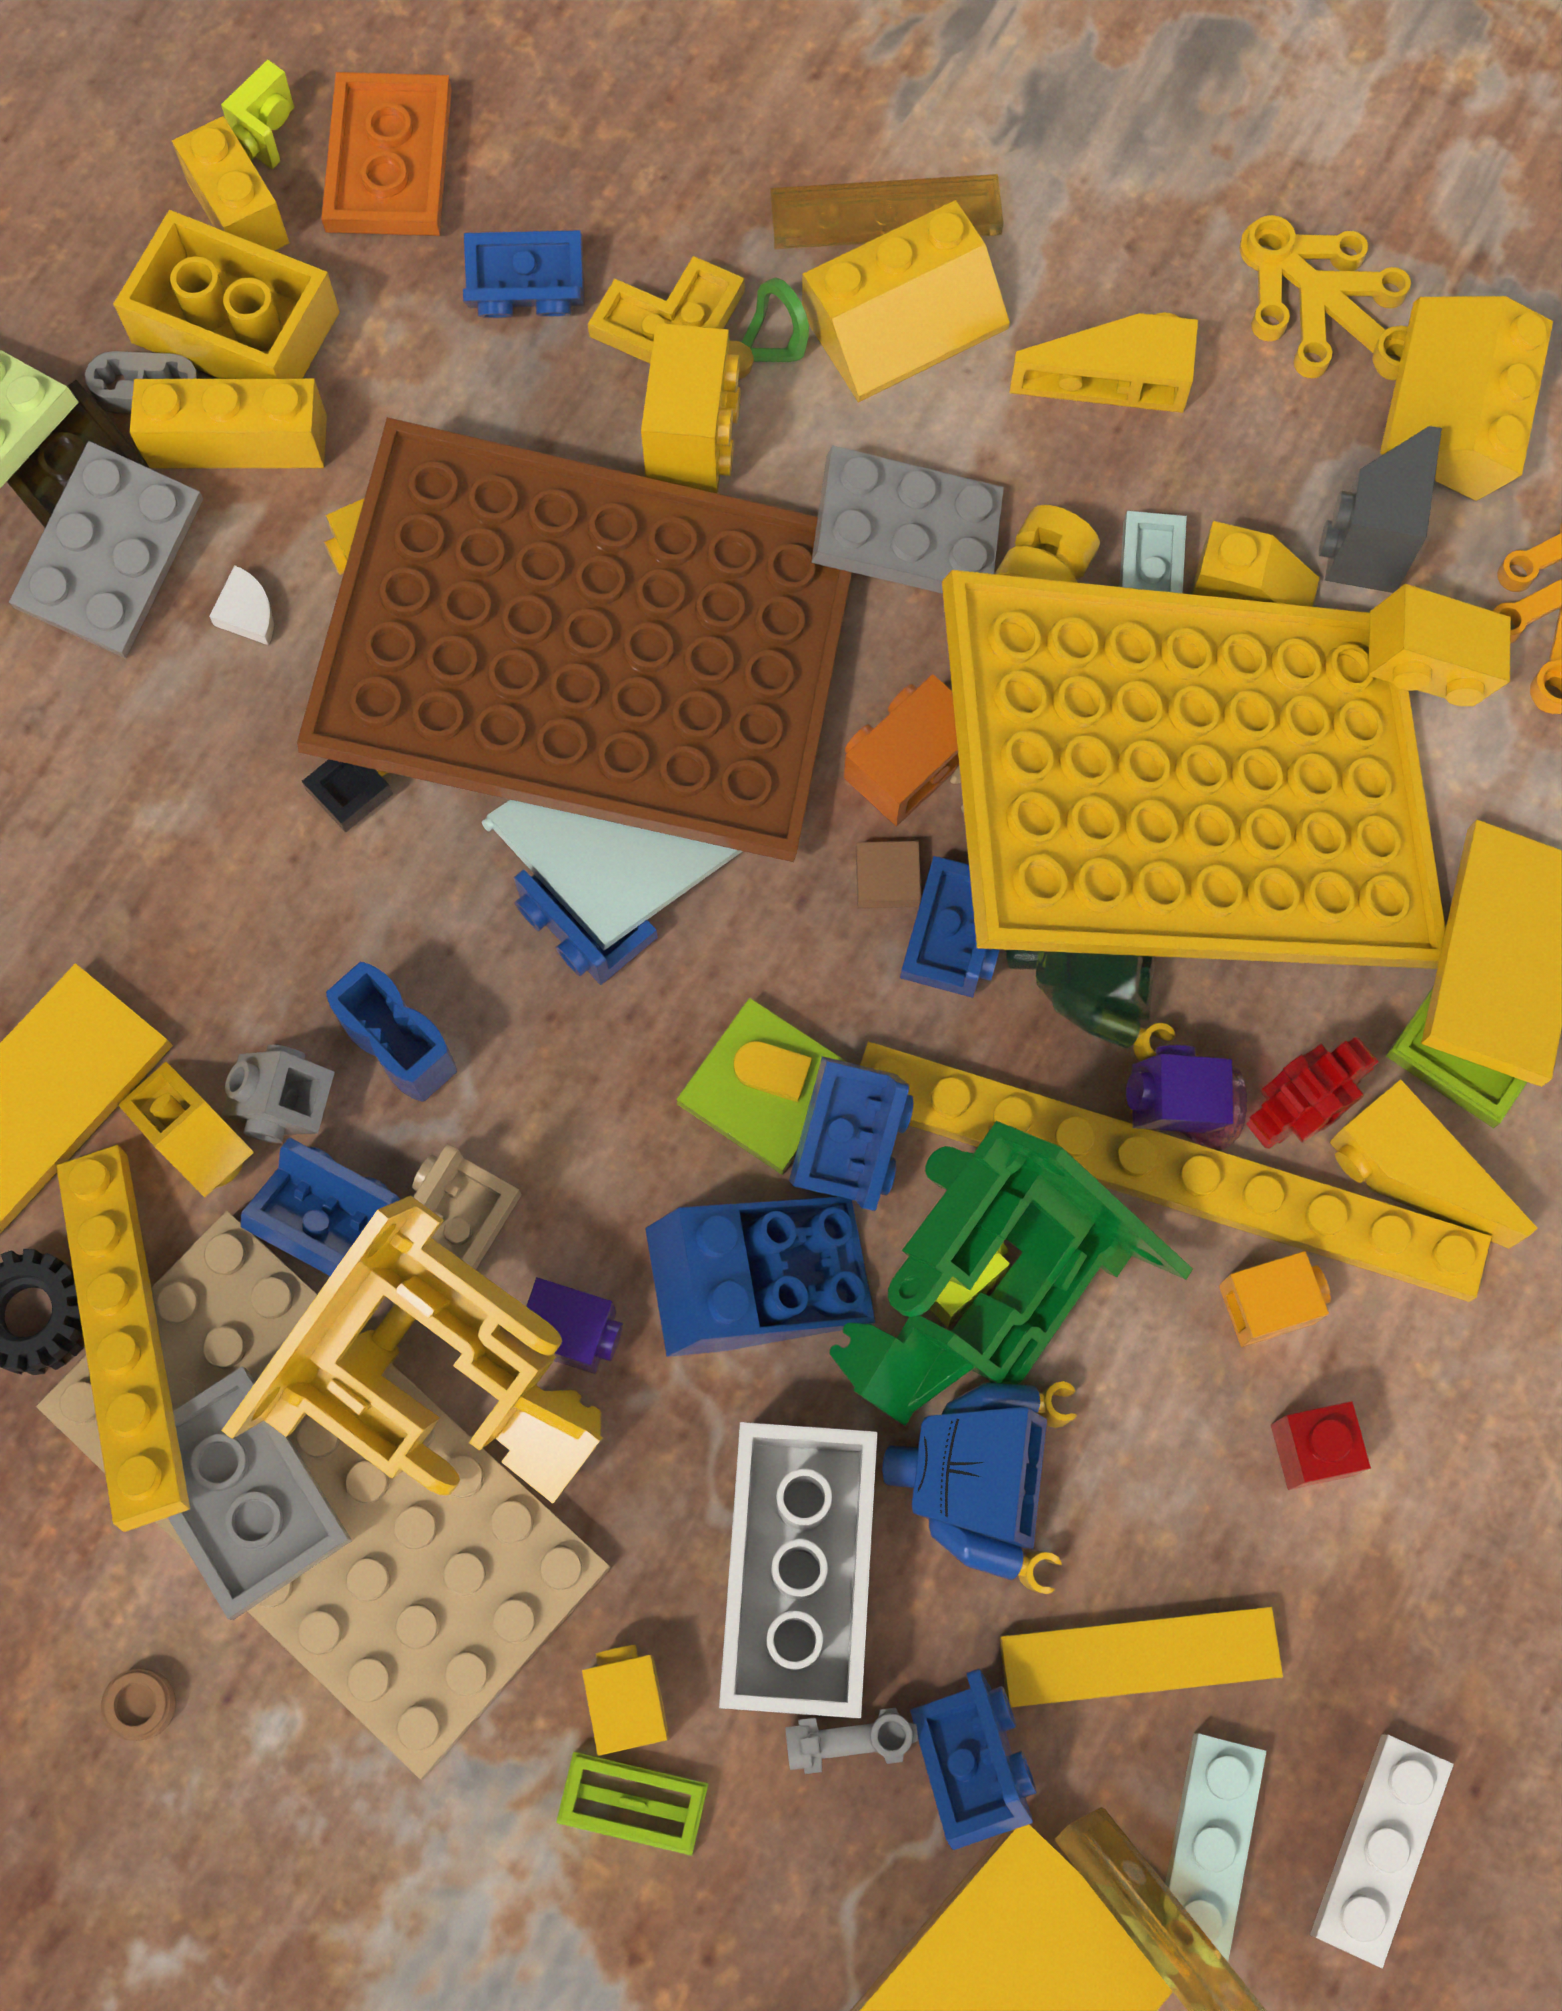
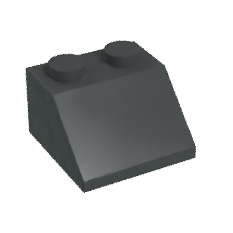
(1383, 516)

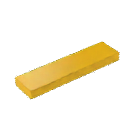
(1140, 1657)

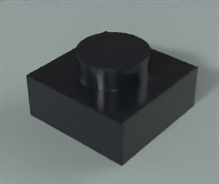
(346, 791)

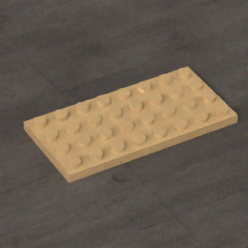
(435, 1590)

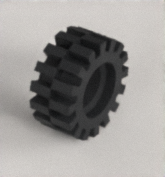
(64, 1327)

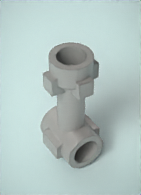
(888, 1736)

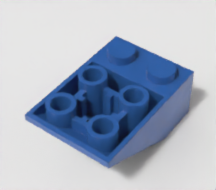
(757, 1273)

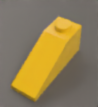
(1125, 362)
(1419, 1163)

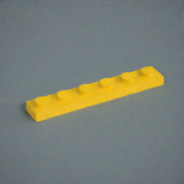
(122, 1340)

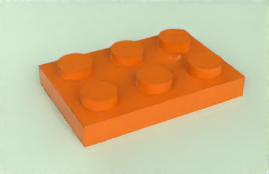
(387, 154)

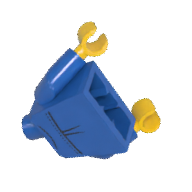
(983, 1476)

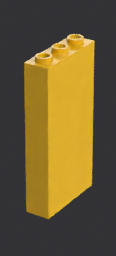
(1019, 1939)

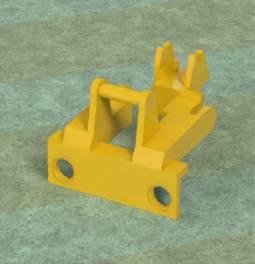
(503, 1348)

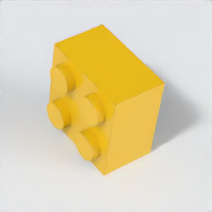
(690, 406)

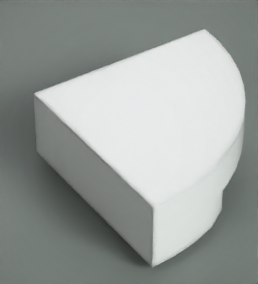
(244, 608)

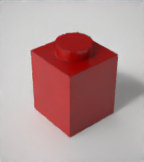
(1320, 1445)

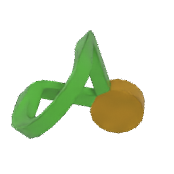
(797, 344)

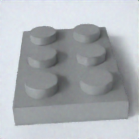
(904, 520)
(106, 549)
(251, 1502)

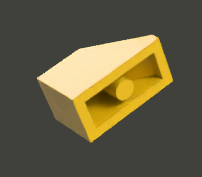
(1253, 568)
(186, 1130)

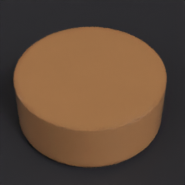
(138, 1704)

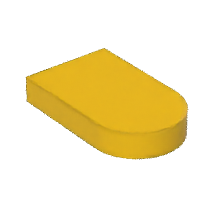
(772, 1069)

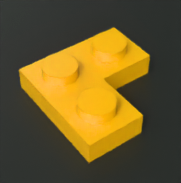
(700, 298)

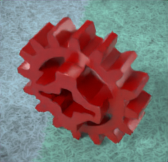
(1312, 1092)

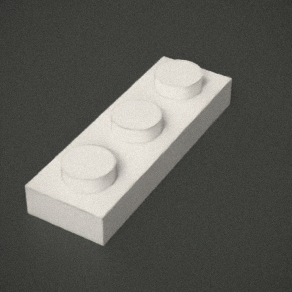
(1381, 1850)

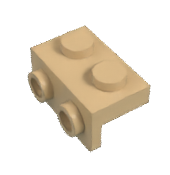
(467, 1200)

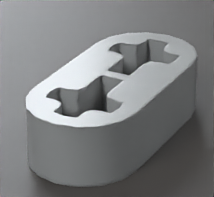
(132, 366)

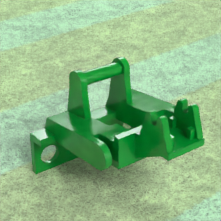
(1045, 1208)

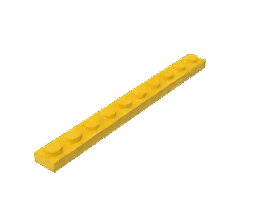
(1200, 1178)

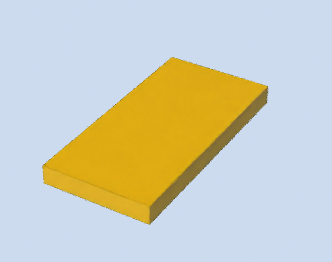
(1502, 957)
(63, 1079)

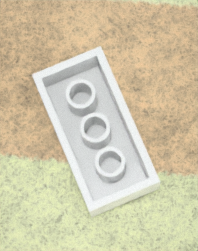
(799, 1570)

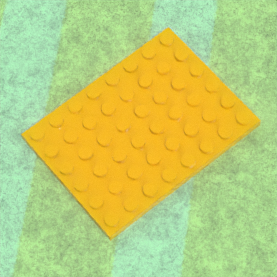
(1185, 778)

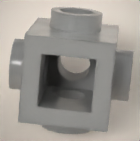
(277, 1093)

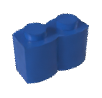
(385, 1027)

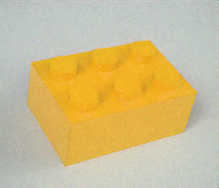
(226, 303)

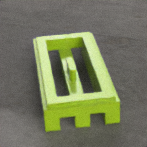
(690, 1816)

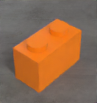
(906, 752)

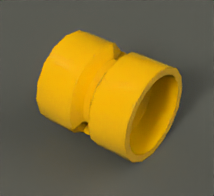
(1051, 546)

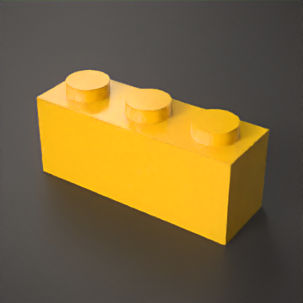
(229, 423)

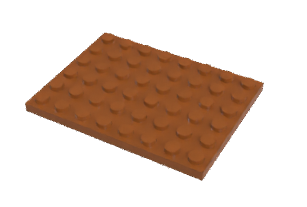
(580, 642)

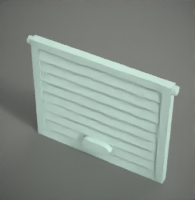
(604, 870)

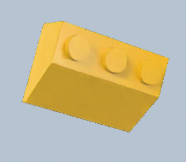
(905, 301)
(1478, 377)

